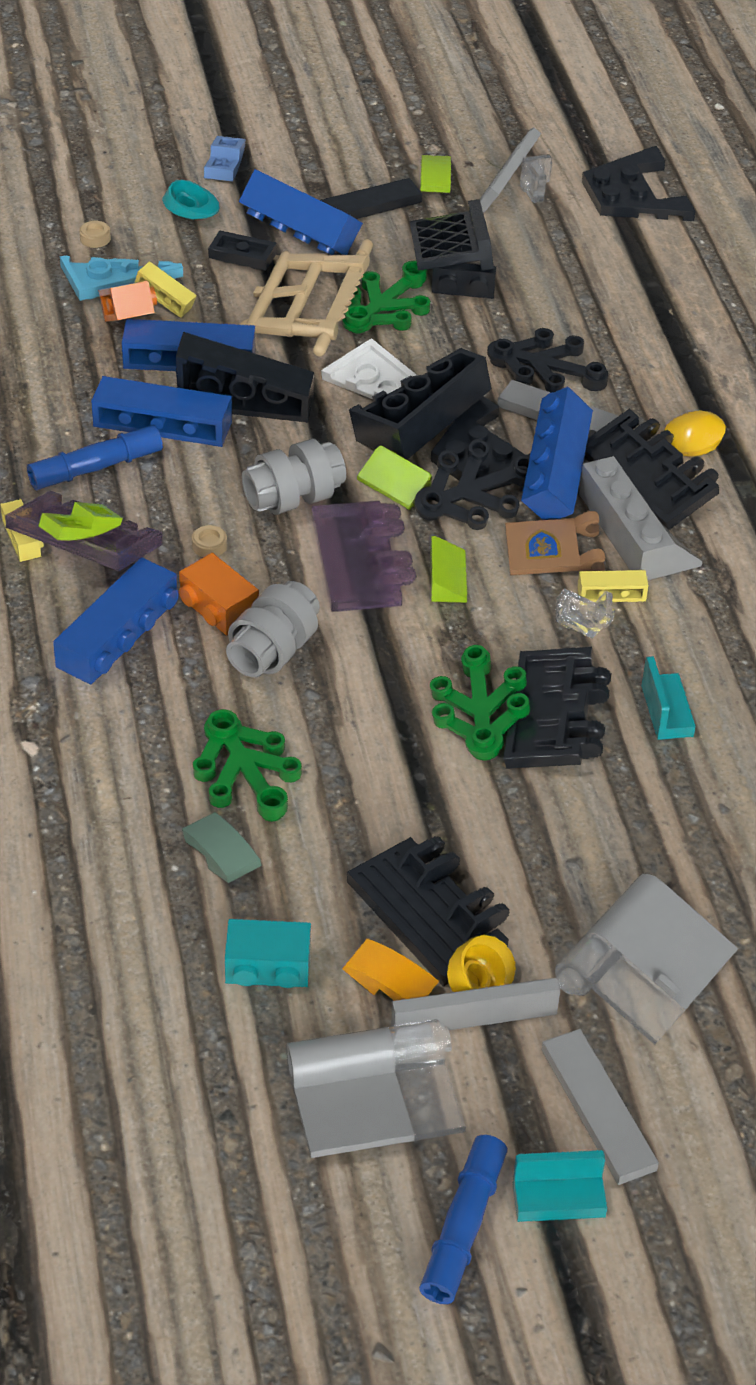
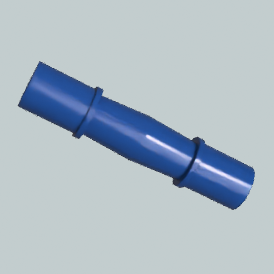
(94, 457)
(463, 1220)

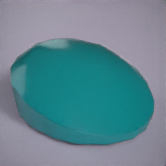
(190, 200)

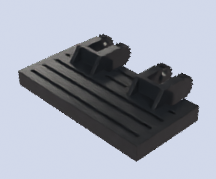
(654, 466)
(559, 693)
(426, 915)

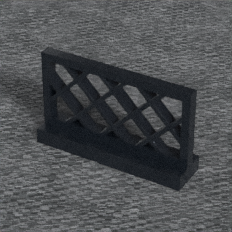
(452, 239)

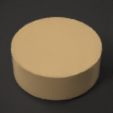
(95, 234)
(209, 540)

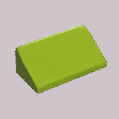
(394, 476)
(447, 572)

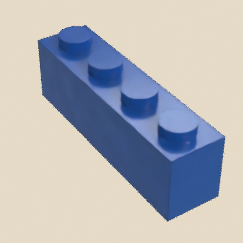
(300, 212)
(156, 342)
(174, 411)
(557, 455)
(115, 621)

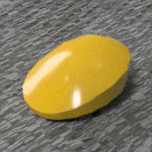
(696, 432)
(481, 964)

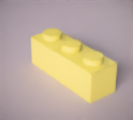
(168, 290)
(24, 546)
(624, 585)

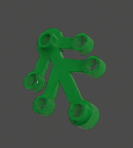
(362, 318)
(226, 730)
(483, 739)

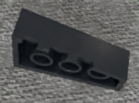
(255, 382)
(422, 404)

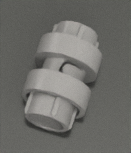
(279, 480)
(272, 629)

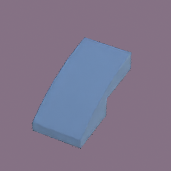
(224, 158)

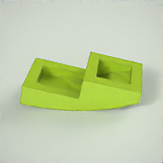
(435, 173)
(84, 522)

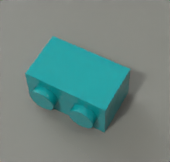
(267, 953)

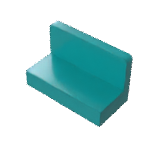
(666, 703)
(559, 1186)

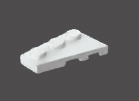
(367, 370)

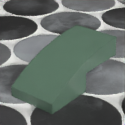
(223, 847)

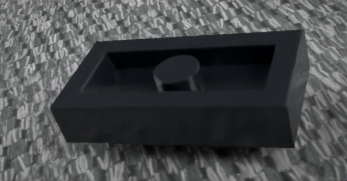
(242, 250)
(464, 280)

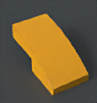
(387, 970)

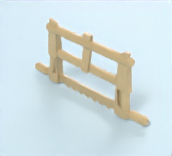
(291, 325)

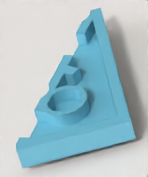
(107, 273)

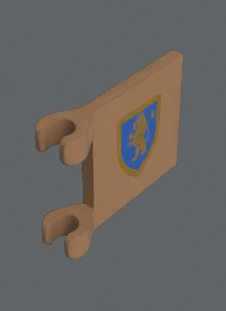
(552, 545)

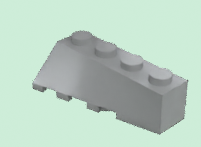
(631, 523)

